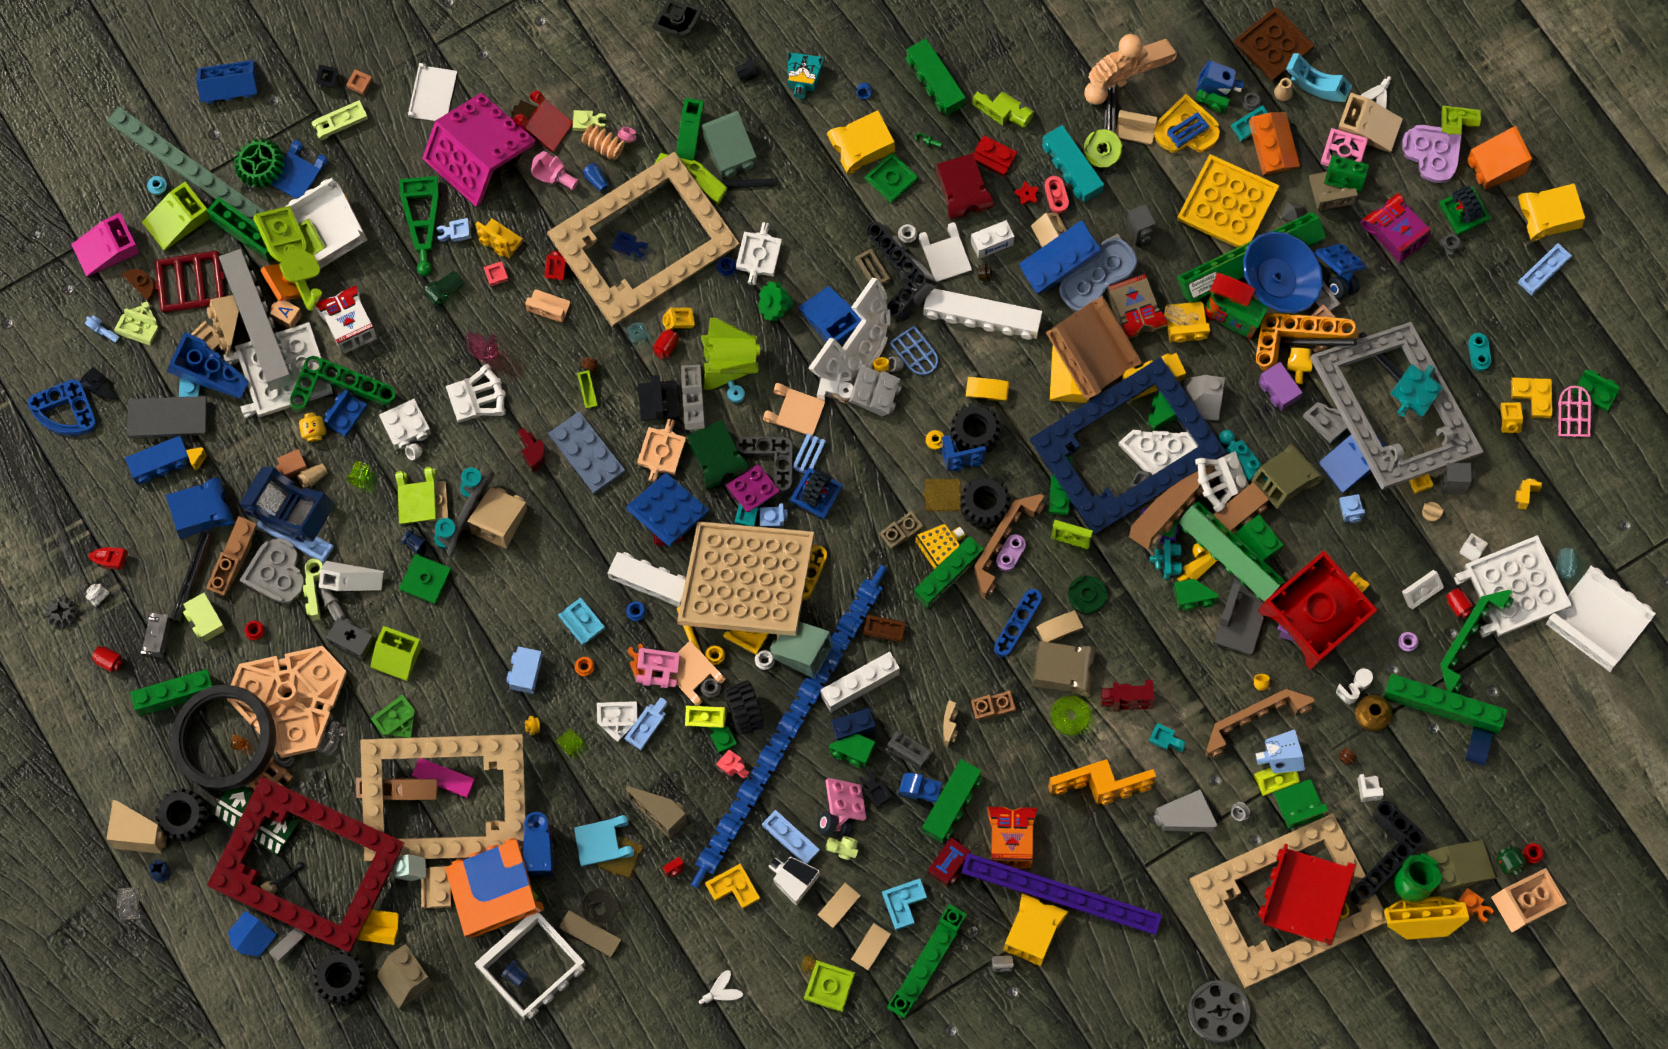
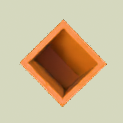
(1500, 159)

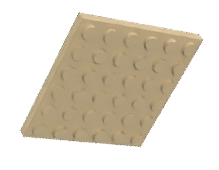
(746, 578)

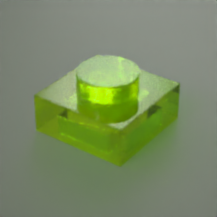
(569, 742)

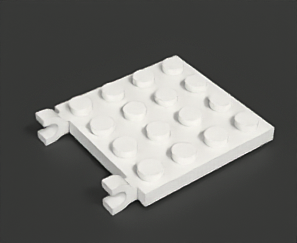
(298, 346)
(1528, 574)

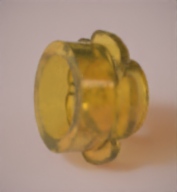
(808, 963)

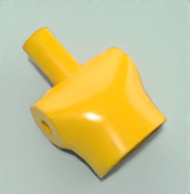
(1300, 362)

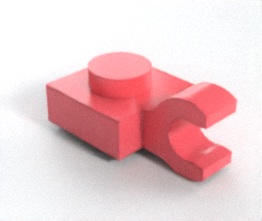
(732, 764)

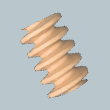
(603, 143)

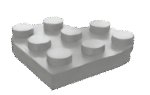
(274, 572)

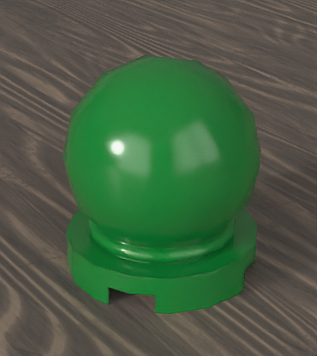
(1417, 878)

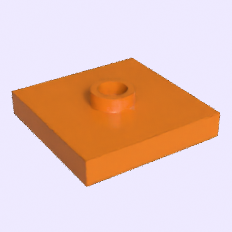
(280, 286)

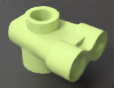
(846, 848)

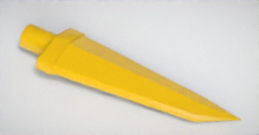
(1197, 568)

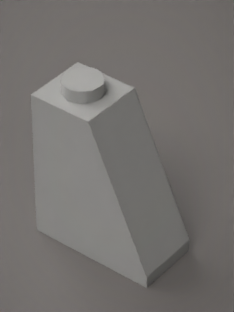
(1186, 814)

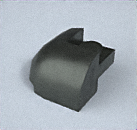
(677, 18)

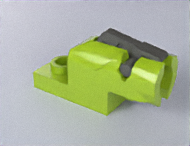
(1004, 108)

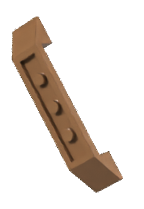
(1030, 506)
(1297, 702)

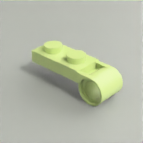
(310, 589)

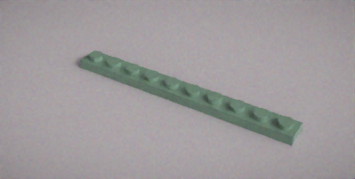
(180, 162)

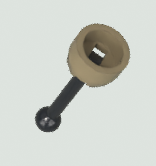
(271, 886)

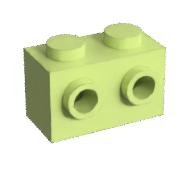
(204, 617)

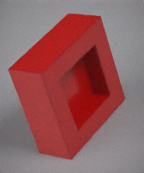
(674, 867)

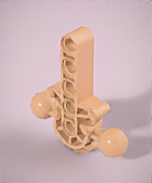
(1128, 61)

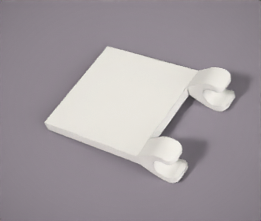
(947, 256)

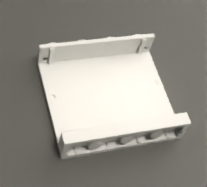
(332, 219)
(1601, 618)

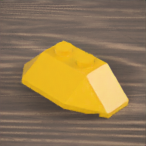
(1427, 918)

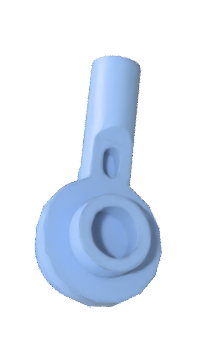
(95, 324)

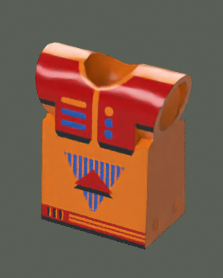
(1012, 835)

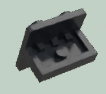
(658, 399)

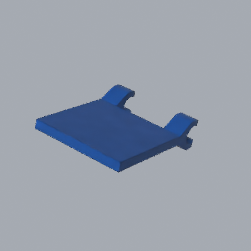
(298, 173)

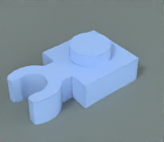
(457, 231)

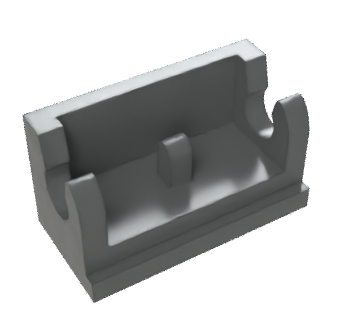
(909, 750)

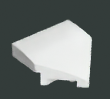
(617, 717)

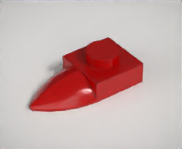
(109, 557)

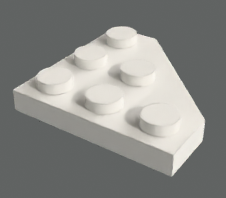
(1156, 448)

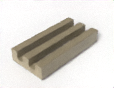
(864, 255)

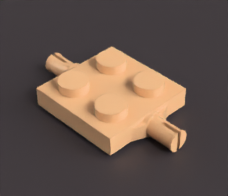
(661, 450)

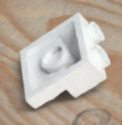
(405, 424)

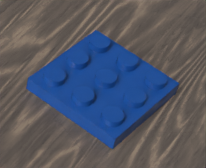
(667, 509)

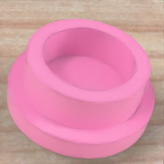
(627, 134)

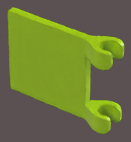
(417, 500)

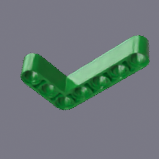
(338, 381)

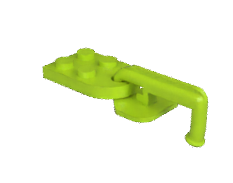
(283, 233)

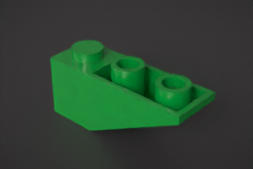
(690, 128)

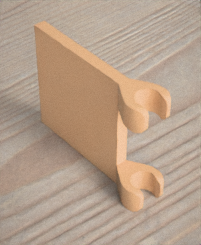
(798, 411)
(694, 670)

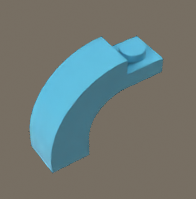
(1318, 83)

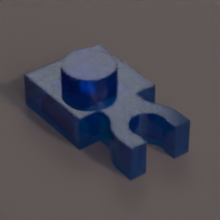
(627, 243)

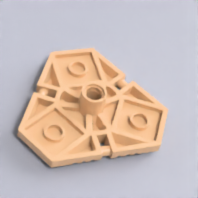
(312, 679)

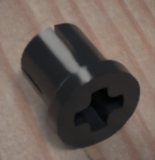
(746, 70)

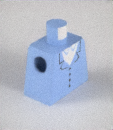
(1282, 753)

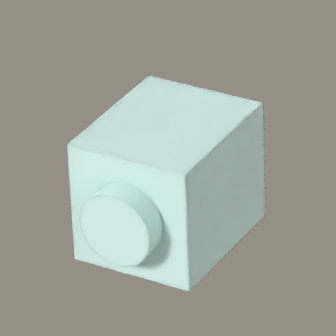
(410, 868)

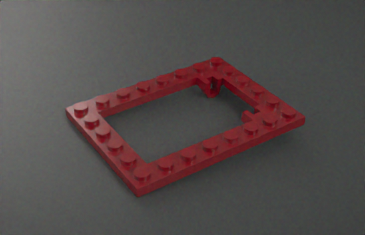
(237, 879)

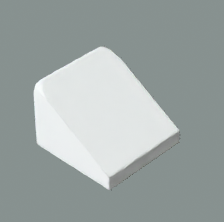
(1473, 547)

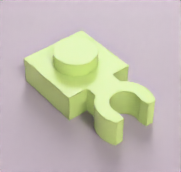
(584, 119)

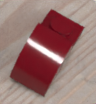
(534, 452)

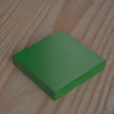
(891, 178)

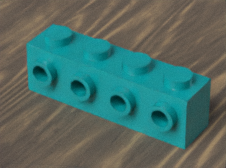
(1072, 163)

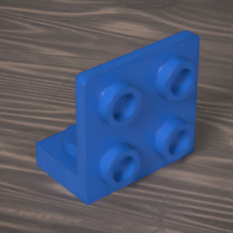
(956, 461)

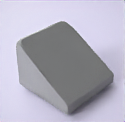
(1002, 963)

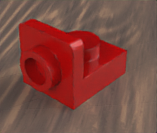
(555, 266)

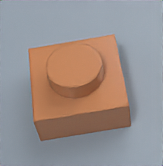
(359, 82)

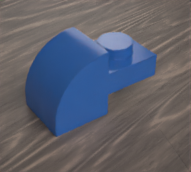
(917, 786)

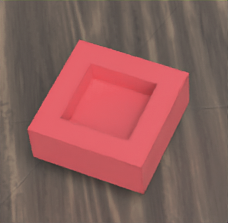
(496, 274)

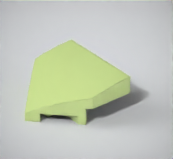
(138, 324)

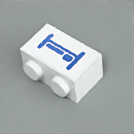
(992, 239)

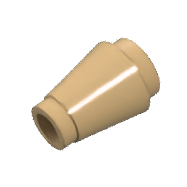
(1284, 90)
(311, 476)

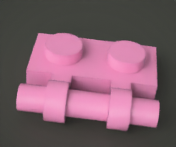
(658, 661)

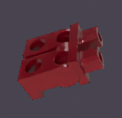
(1129, 697)

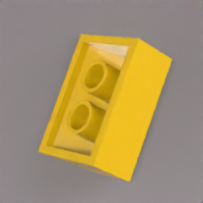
(1062, 384)

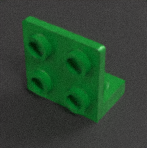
(1300, 804)

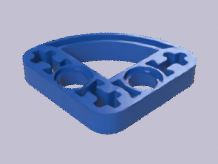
(66, 396)

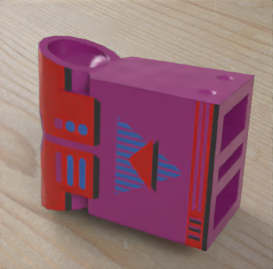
(1397, 228)

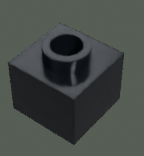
(332, 72)

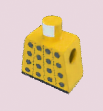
(939, 543)

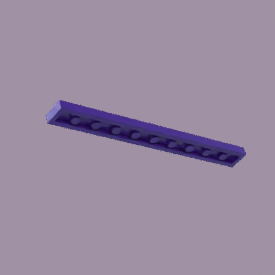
(1061, 894)

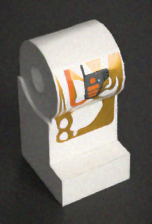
(834, 389)

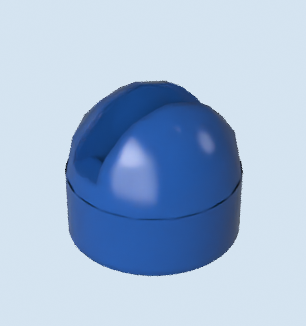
(860, 91)

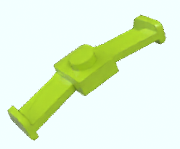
(706, 181)

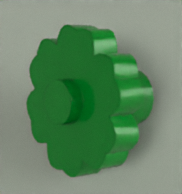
(774, 301)

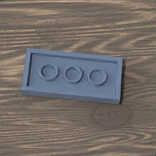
(586, 452)

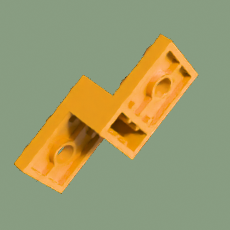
(1102, 782)

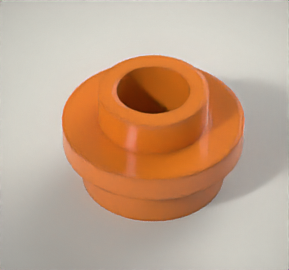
(581, 661)

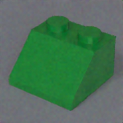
(1260, 539)

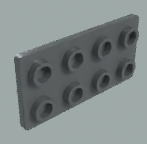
(1240, 620)

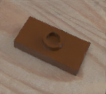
(884, 628)

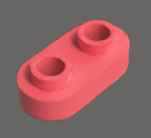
(1056, 196)

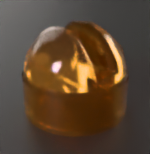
(237, 742)

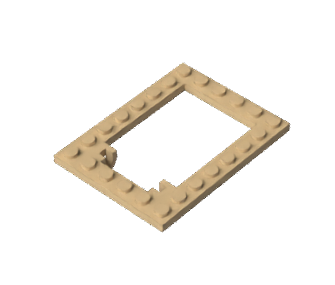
(624, 301)
(498, 753)
(1258, 962)

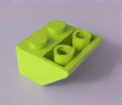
(395, 653)

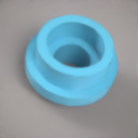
(157, 190)

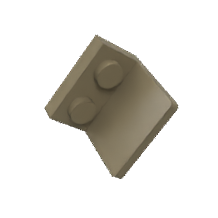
(1330, 196)

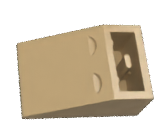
(1370, 121)

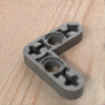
(778, 454)

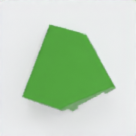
(395, 718)

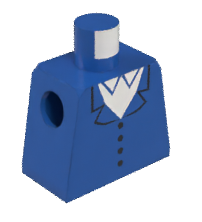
(1218, 79)

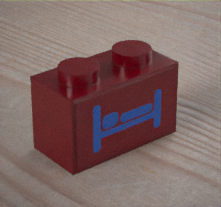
(949, 863)

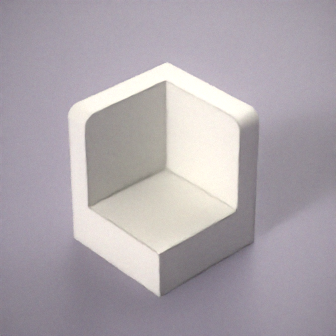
(1369, 788)

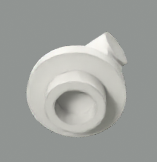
(96, 594)

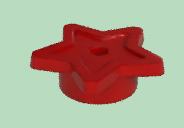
(1027, 198)

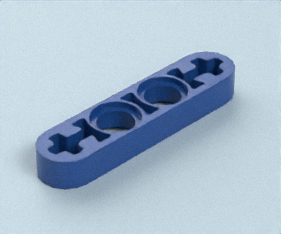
(1016, 622)

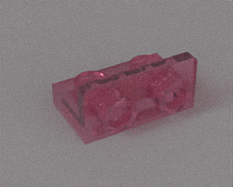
(480, 348)

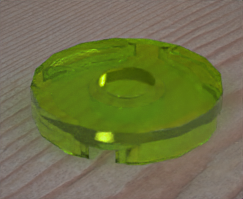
(1066, 726)

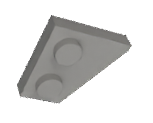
(1326, 421)

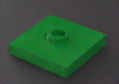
(425, 579)

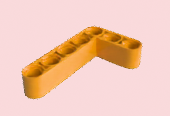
(1298, 331)

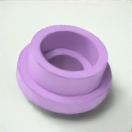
(1408, 636)

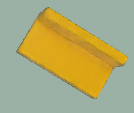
(381, 927)

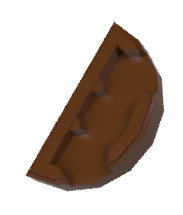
(141, 282)

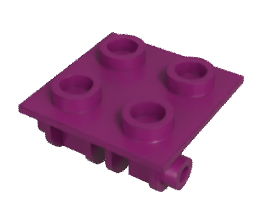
(752, 488)

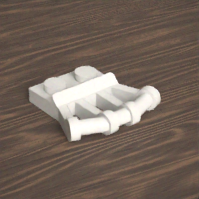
(464, 399)
(1230, 475)

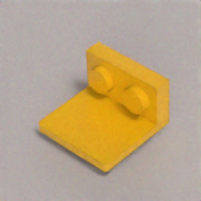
(498, 237)

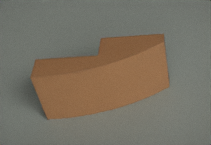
(993, 706)

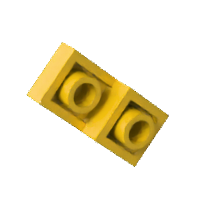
(987, 388)

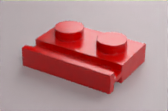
(994, 155)

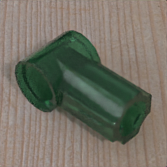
(439, 290)

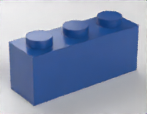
(158, 460)

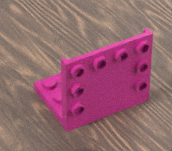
(472, 144)

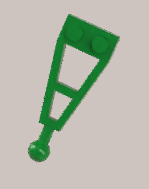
(421, 188)

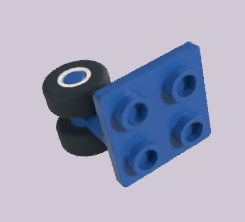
(1345, 265)

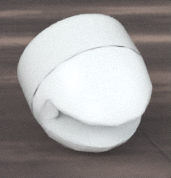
(413, 451)

